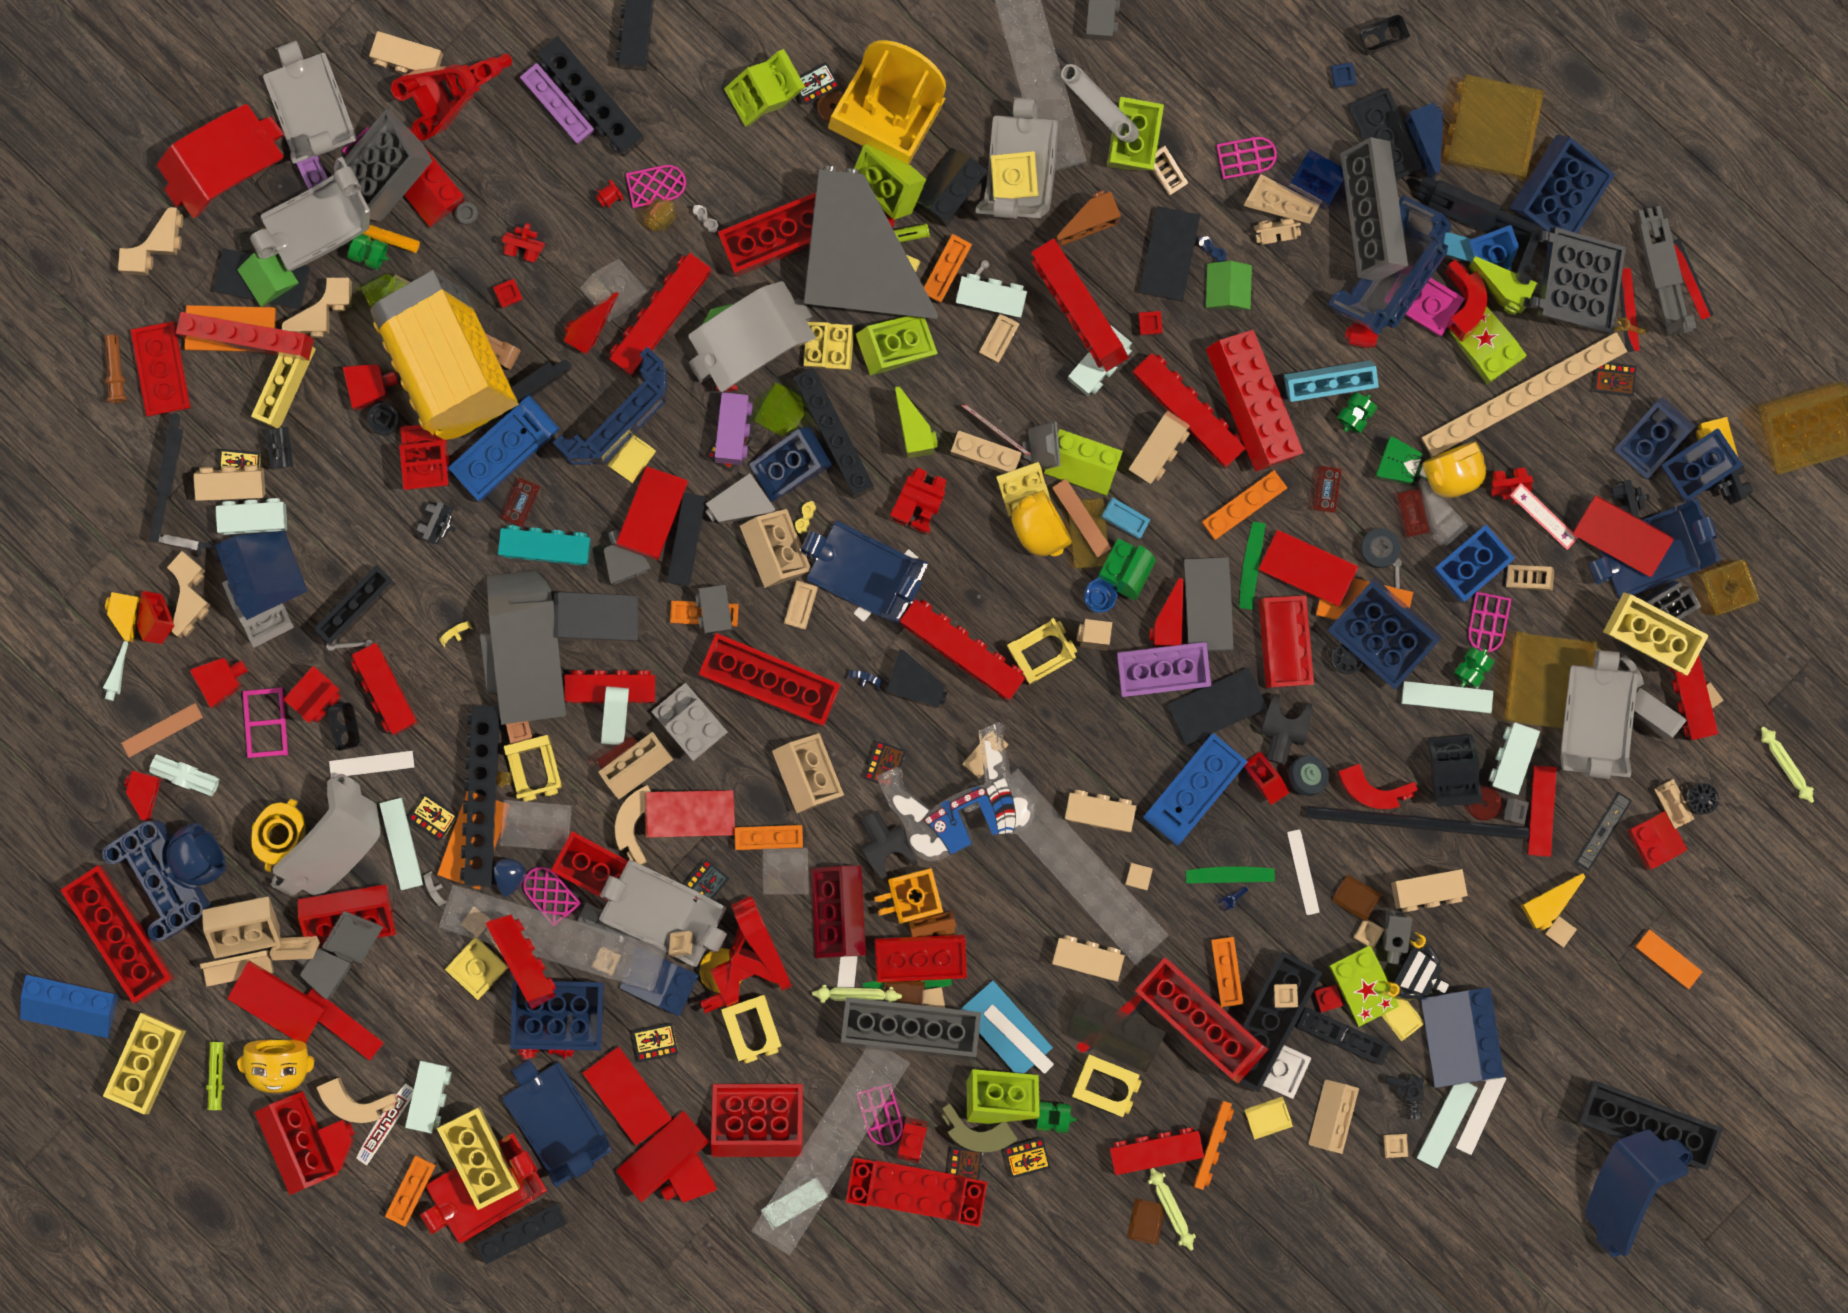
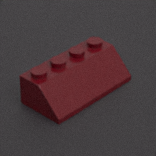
(838, 911)

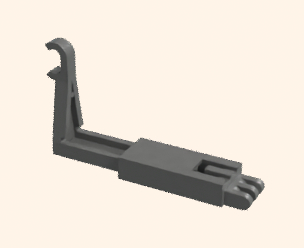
(1665, 271)

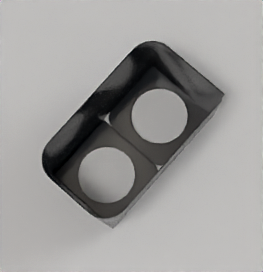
(1393, 21)
(352, 726)

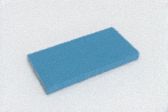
(999, 1042)

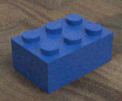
(1473, 564)

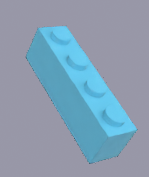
(1331, 381)

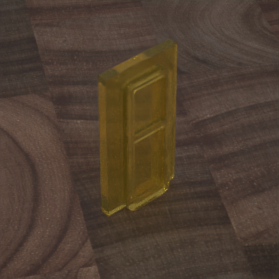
(1082, 552)

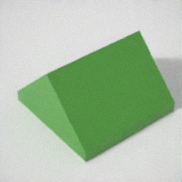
(267, 277)
(1228, 285)

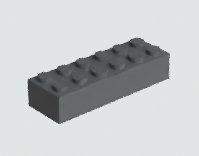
(1374, 209)
(910, 1028)

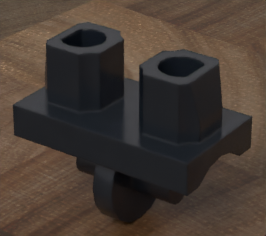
(279, 448)
(1733, 488)
(1626, 491)
(439, 522)

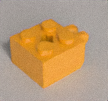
(907, 909)

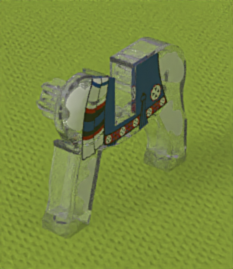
(943, 830)

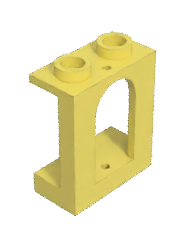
(1049, 629)
(522, 789)
(772, 1038)
(1127, 1076)

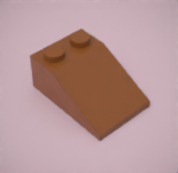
(1094, 217)

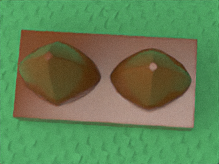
(941, 923)

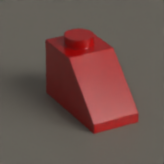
(154, 618)
(1266, 778)
(142, 792)
(338, 1142)

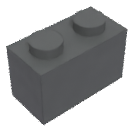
(1101, 19)
(715, 609)

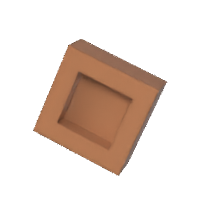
(518, 732)

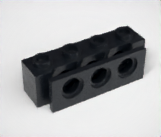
(1677, 605)

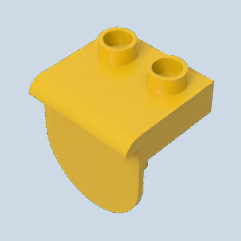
(890, 100)

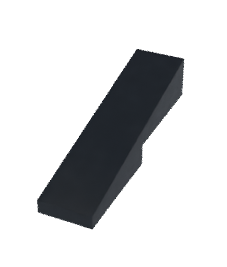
(686, 539)
(1344, 1036)

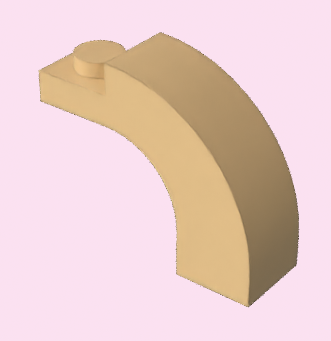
(625, 824)
(340, 1103)

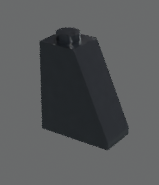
(915, 683)

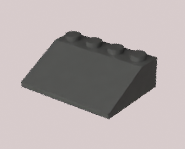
(387, 163)

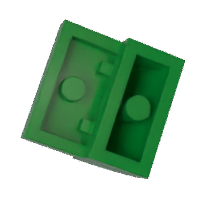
(1128, 568)

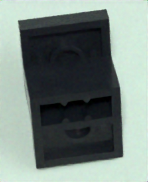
(1454, 770)

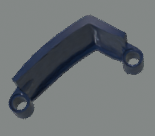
(1689, 552)
(863, 571)
(556, 1121)
(1629, 1183)

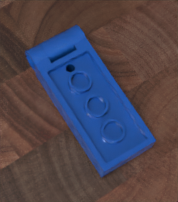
(504, 448)
(1195, 789)

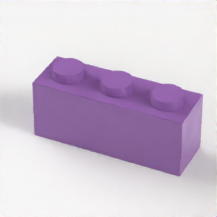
(733, 428)

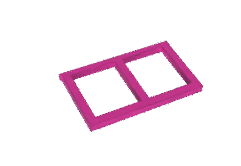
(248, 724)

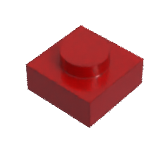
(508, 293)
(1150, 323)
(1328, 998)

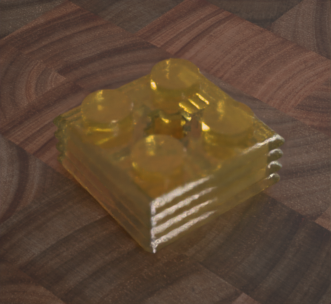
(1734, 573)

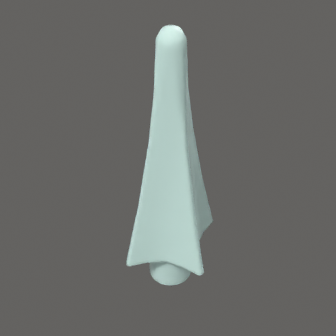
(113, 683)

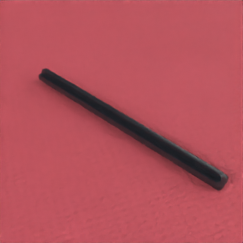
(1417, 822)

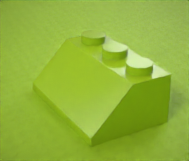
(1141, 152)
(1085, 462)

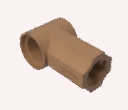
(505, 352)

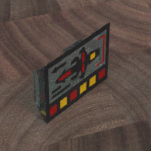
(707, 880)

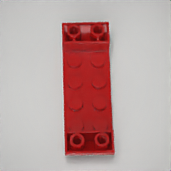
(916, 1191)

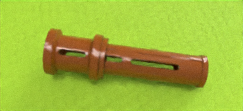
(115, 379)

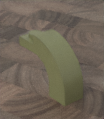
(985, 1141)

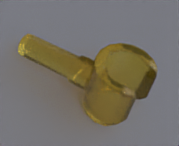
(1625, 325)
(504, 779)

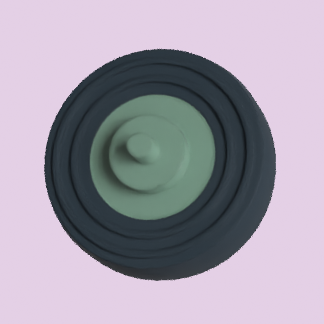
(1308, 775)

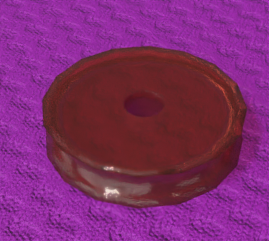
(1493, 805)

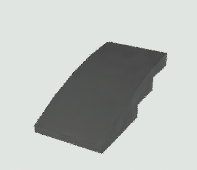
(1209, 603)

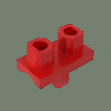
(532, 246)
(1505, 487)

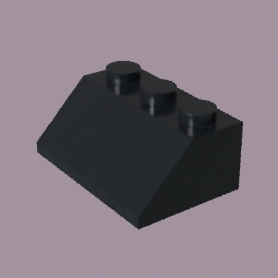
(951, 186)

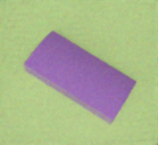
(1163, 669)

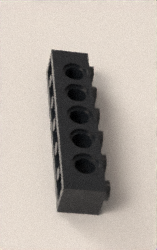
(556, 51)
(833, 432)

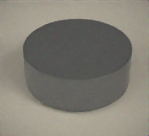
(467, 213)

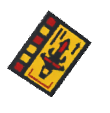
(1027, 1157)

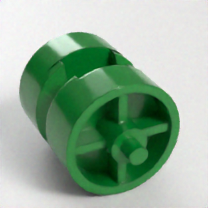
(369, 251)
(1357, 412)
(1474, 667)
(1054, 1117)

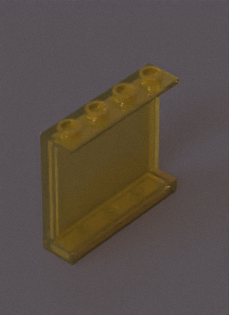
(1494, 126)
(1541, 677)

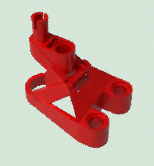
(432, 98)
(746, 963)

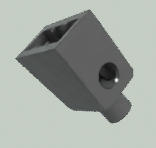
(623, 563)
(1396, 925)
(324, 972)

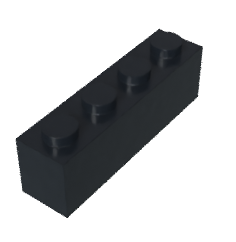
(635, 34)
(354, 606)
(522, 1233)

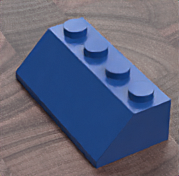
(68, 1006)

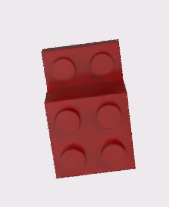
(423, 459)
(313, 695)

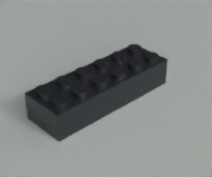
(1274, 1025)
(1627, 1114)

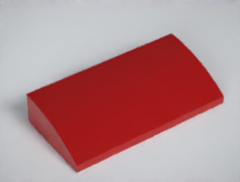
(1286, 641)

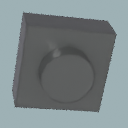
(1516, 811)

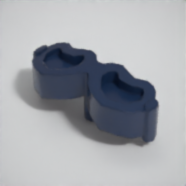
(1215, 253)
(865, 676)

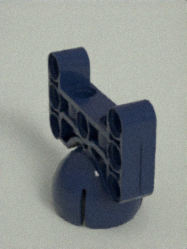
(180, 865)

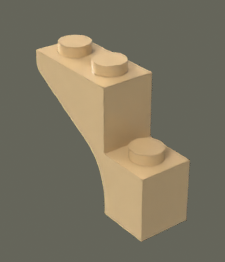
(162, 241)
(316, 318)
(190, 603)

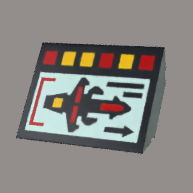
(818, 83)

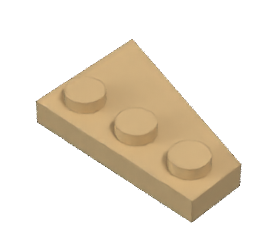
(1280, 200)

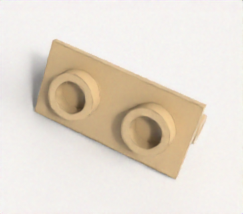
(1268, 230)
(1674, 804)

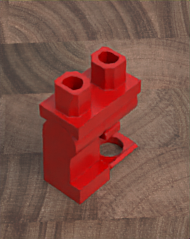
(919, 494)

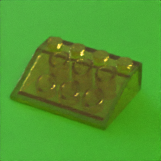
(1807, 427)

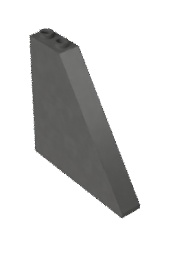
(856, 253)

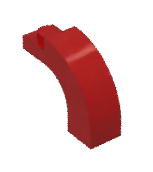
(1475, 296)
(1366, 795)

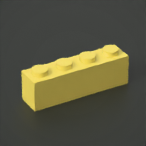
(280, 390)

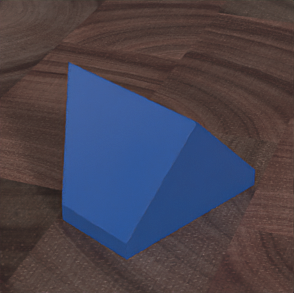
(1496, 247)

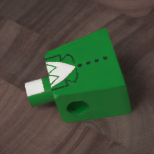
(1400, 463)

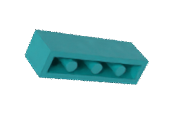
(544, 547)

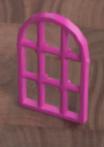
(1239, 164)
(1492, 633)
(889, 1123)

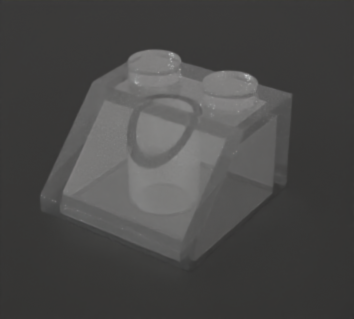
(611, 279)
(786, 871)

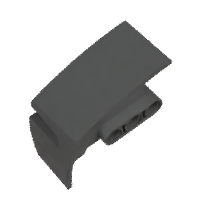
(522, 648)

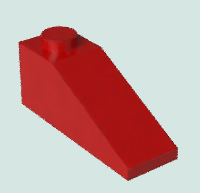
(586, 328)
(1168, 626)

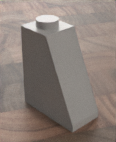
(739, 502)
(1657, 715)

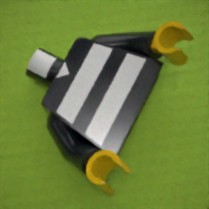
(1418, 973)

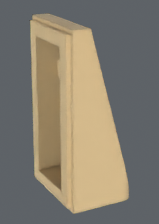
(1162, 150)
(1548, 586)

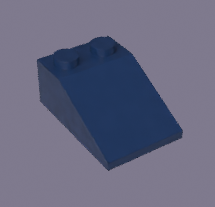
(1426, 131)
(1654, 437)
(790, 463)
(1701, 465)
(671, 989)

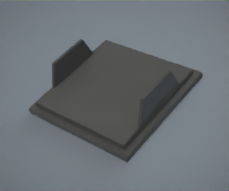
(1043, 446)
(352, 937)

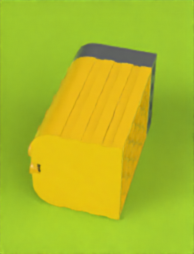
(442, 356)

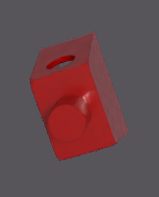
(367, 384)
(219, 680)
(912, 1140)
(690, 1181)

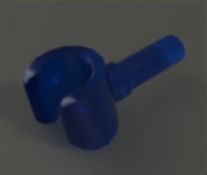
(1231, 900)

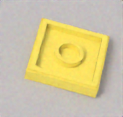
(1014, 175)
(477, 968)

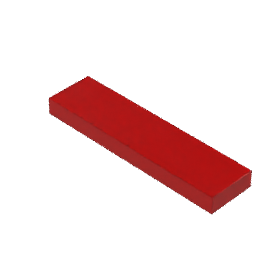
(1542, 811)
(347, 1027)

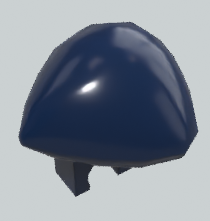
(508, 876)

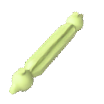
(1787, 764)
(840, 994)
(1171, 1209)

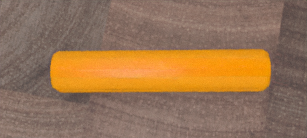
(393, 238)

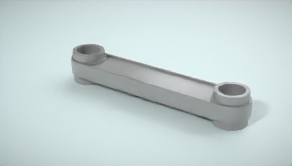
(1099, 103)

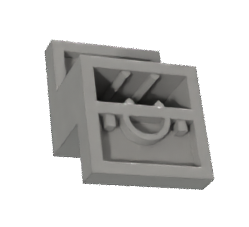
(263, 626)
(689, 722)

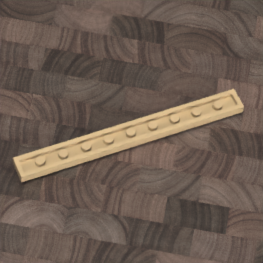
(1524, 395)

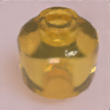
(660, 215)

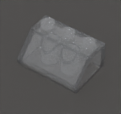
(535, 825)

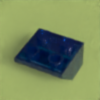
(1317, 179)

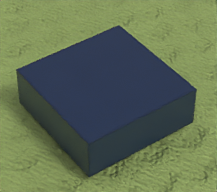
(1343, 75)

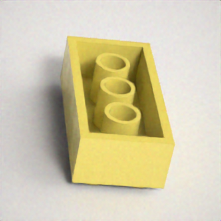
(1655, 633)
(144, 1063)
(478, 1158)

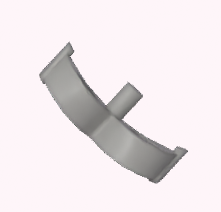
(701, 214)
(1632, 667)
(433, 890)

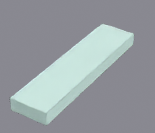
(1447, 697)
(401, 844)
(1446, 1124)

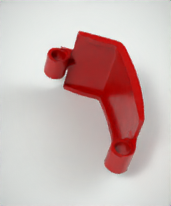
(219, 157)
(457, 1209)

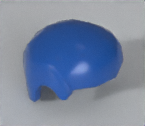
(1100, 595)

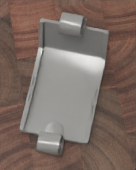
(308, 103)
(1018, 135)
(314, 220)
(750, 335)
(1599, 718)
(333, 844)
(655, 906)

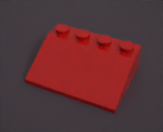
(757, 1120)

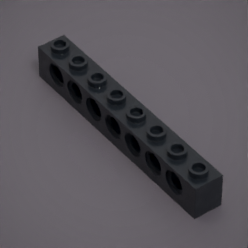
(484, 876)

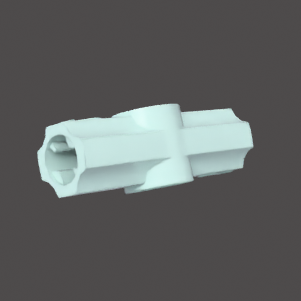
(184, 775)

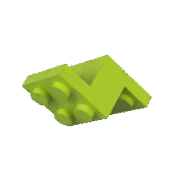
(764, 87)

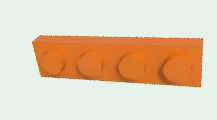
(1244, 505)
(1217, 1136)

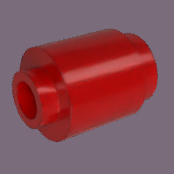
(1360, 336)

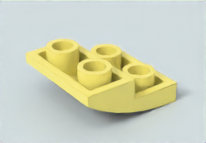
(831, 346)
(1019, 484)

